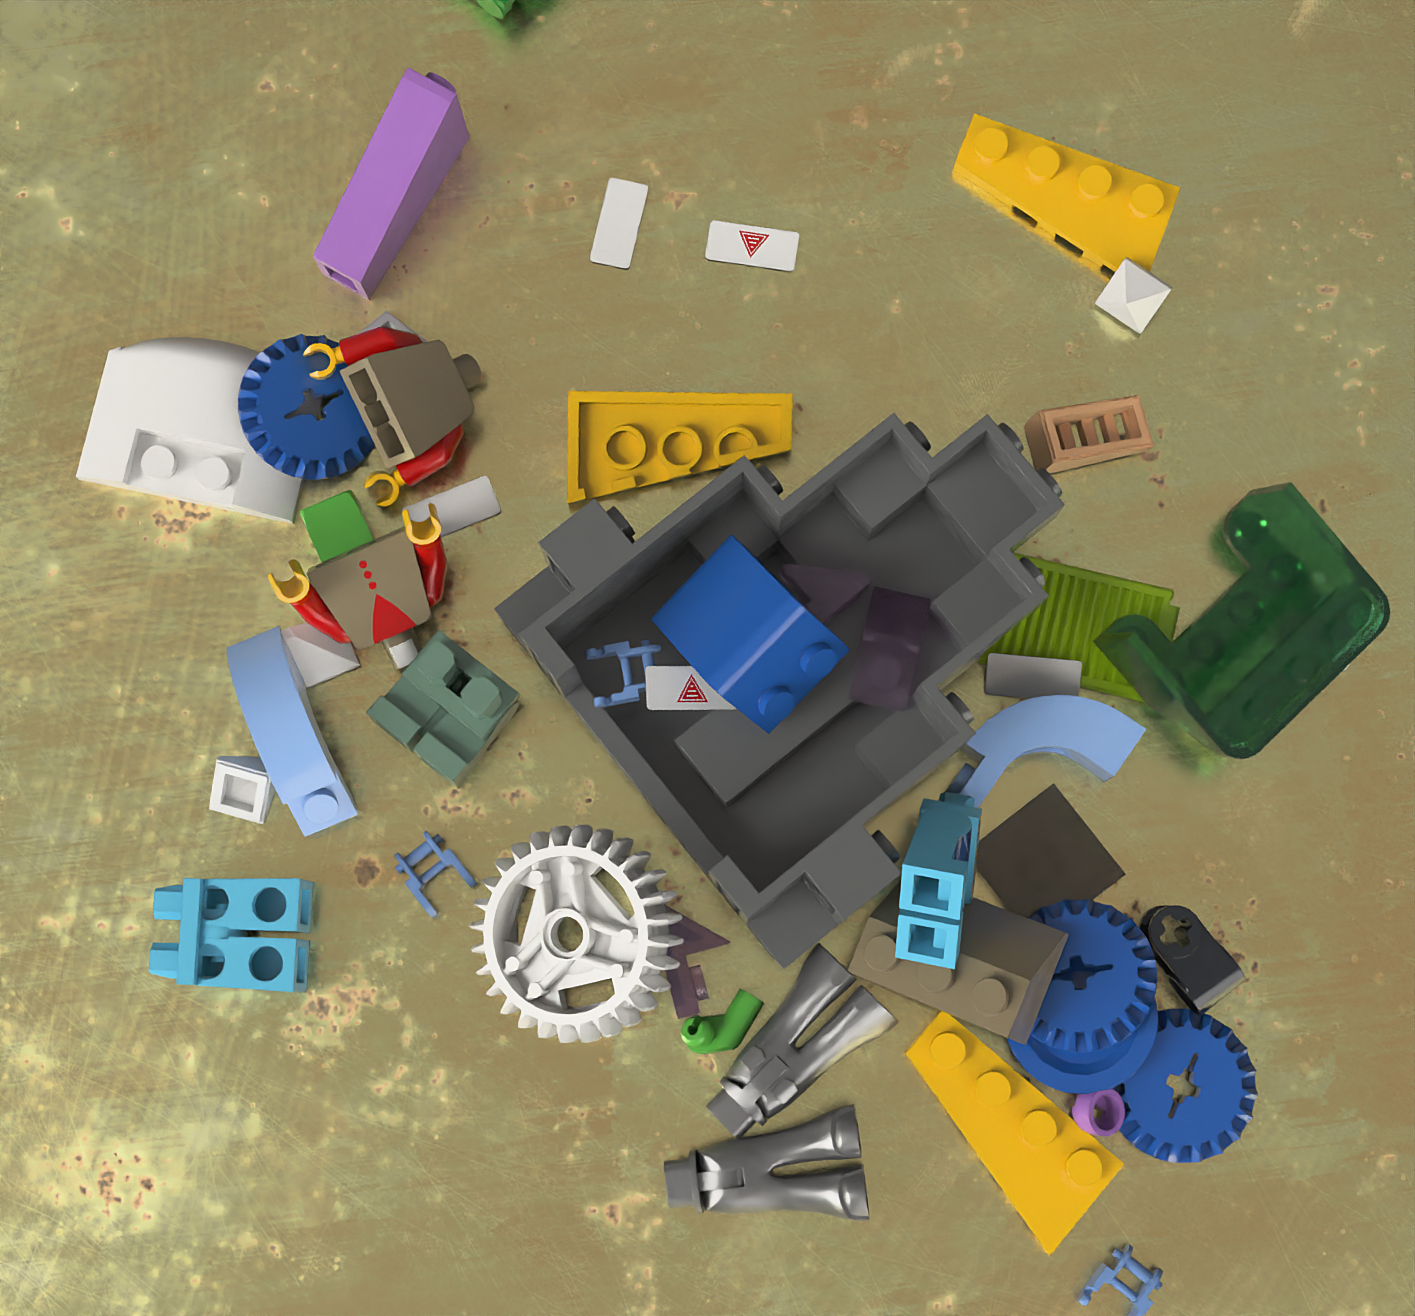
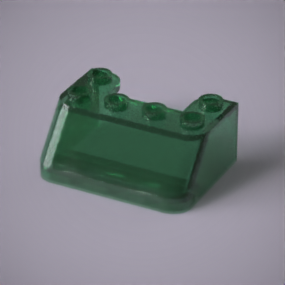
(1266, 639)

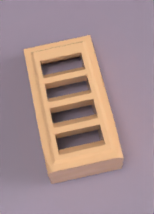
(1053, 441)

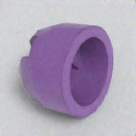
(1104, 1101)

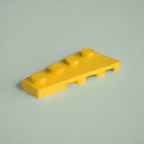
(1069, 192)
(657, 437)
(1022, 1138)

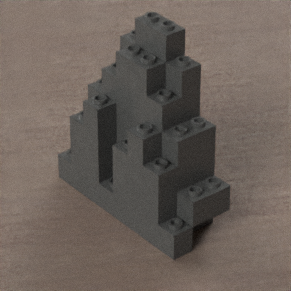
(788, 810)

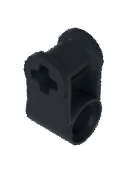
(1196, 963)

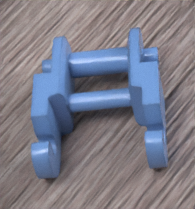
(624, 653)
(417, 884)
(1108, 1275)

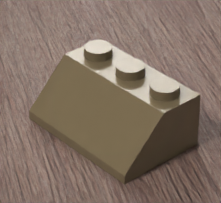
(998, 973)

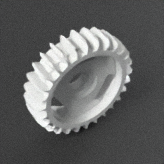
(613, 943)

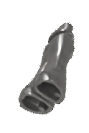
(776, 1072)
(740, 1180)

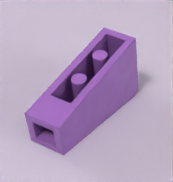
(393, 182)

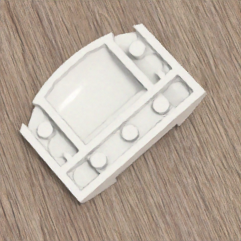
(175, 432)

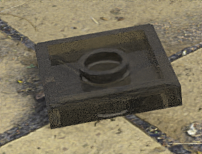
(1044, 857)

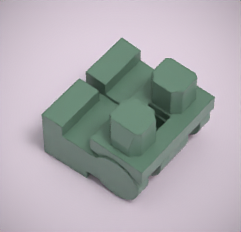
(452, 680)

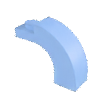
(1058, 724)
(287, 732)

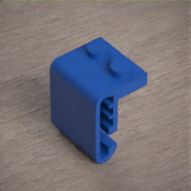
(749, 635)

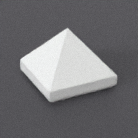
(1133, 295)

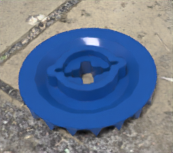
(301, 444)
(1114, 998)
(1093, 1070)
(1223, 1096)

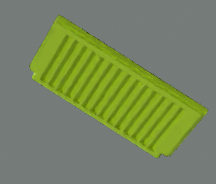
(1076, 613)

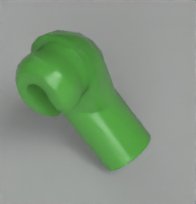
(722, 1031)

